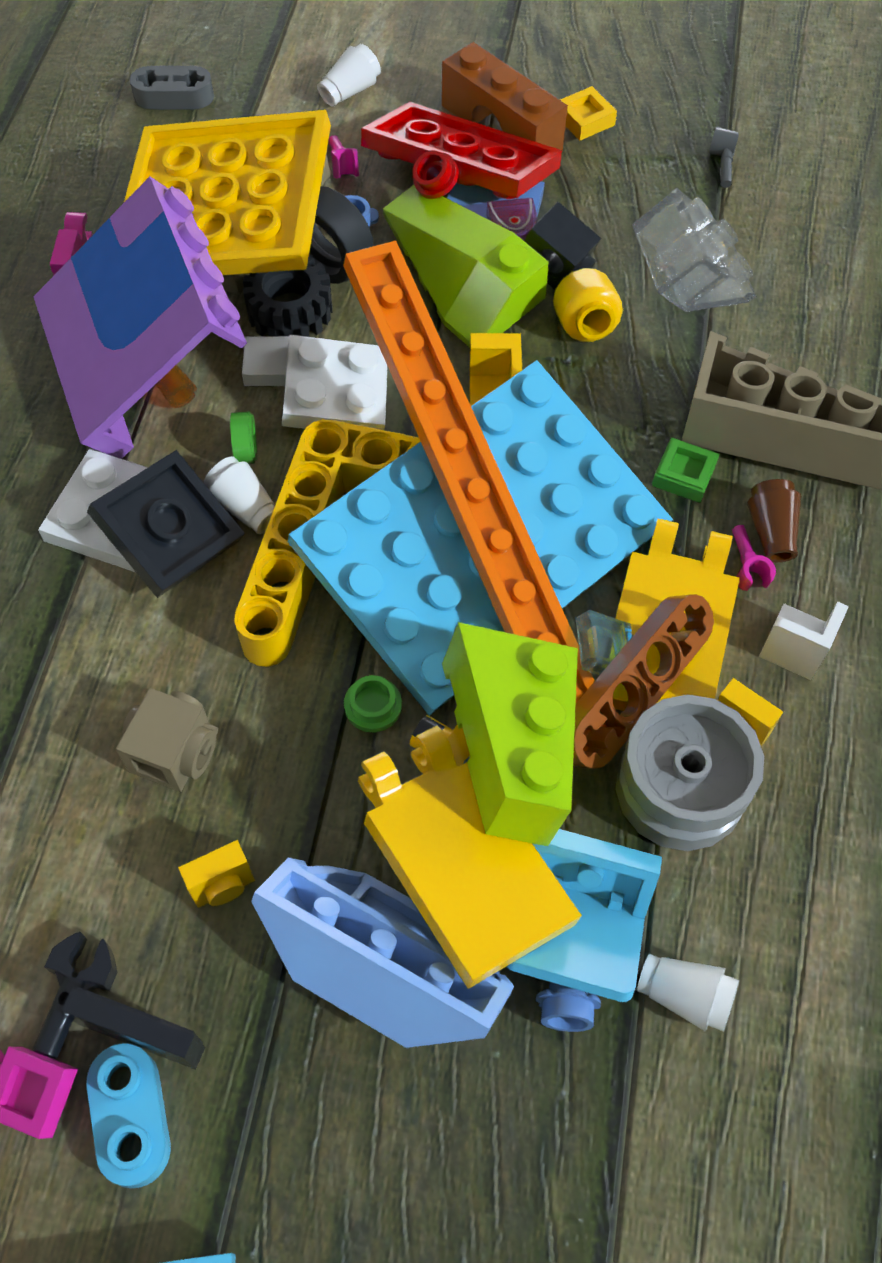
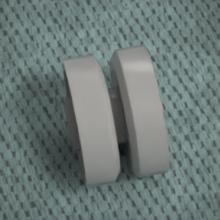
(689, 772)

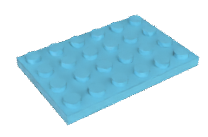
(402, 563)

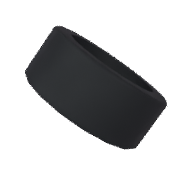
(346, 228)

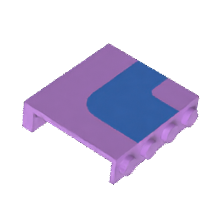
(132, 310)

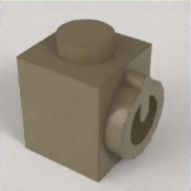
(167, 739)

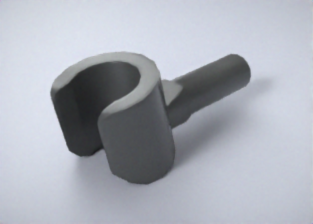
(724, 146)

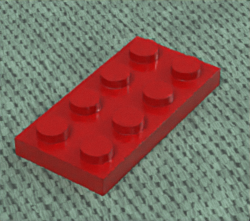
(483, 154)

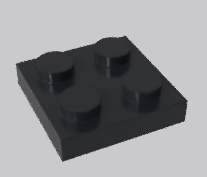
(165, 523)

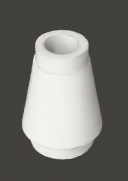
(349, 75)
(240, 493)
(690, 990)

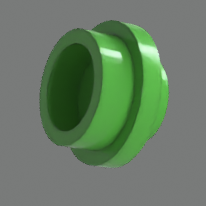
(373, 704)

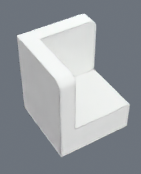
(801, 640)

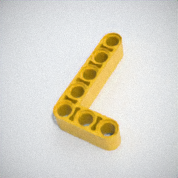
(327, 464)

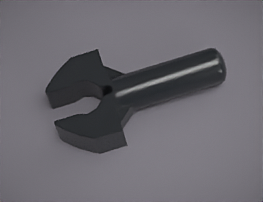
(62, 963)

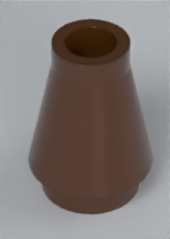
(776, 517)

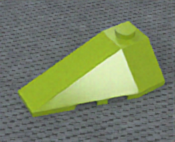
(470, 266)

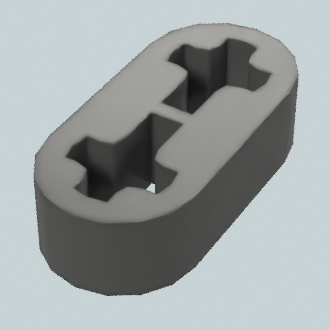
(172, 87)

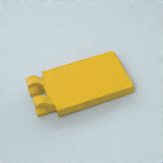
(663, 575)
(475, 890)

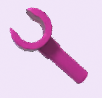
(343, 159)
(751, 561)

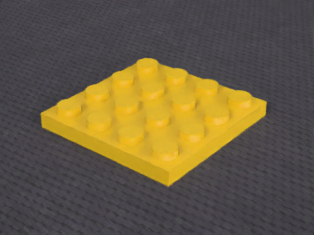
(248, 183)

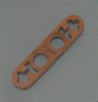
(632, 672)

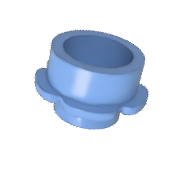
(567, 1008)

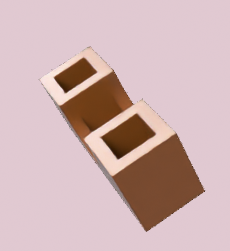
(482, 84)

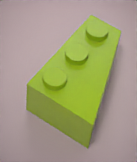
(518, 727)

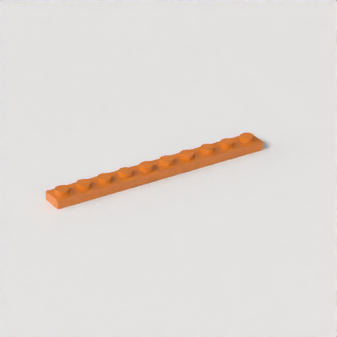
(458, 451)

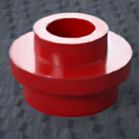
(434, 164)

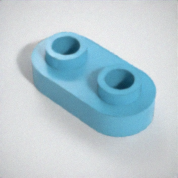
(126, 1113)

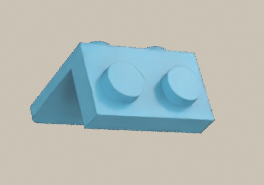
(613, 894)

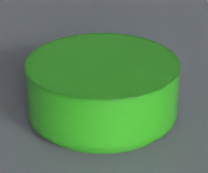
(243, 437)

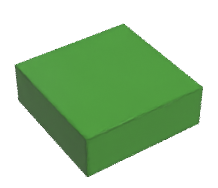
(685, 470)

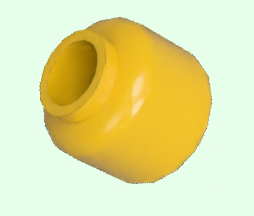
(587, 305)

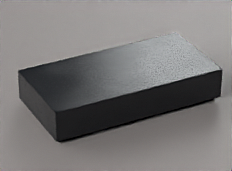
(134, 1027)

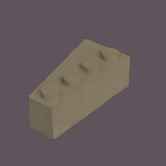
(784, 416)

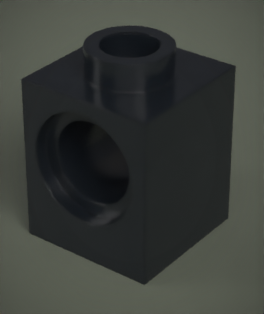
(563, 243)

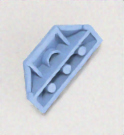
(373, 955)

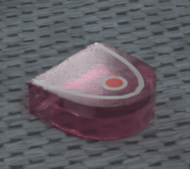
(513, 214)

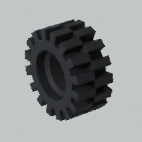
(294, 316)

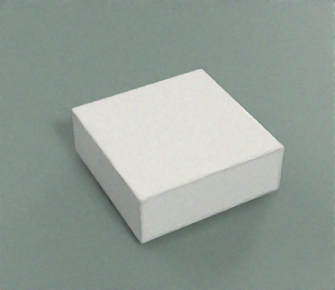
(265, 361)

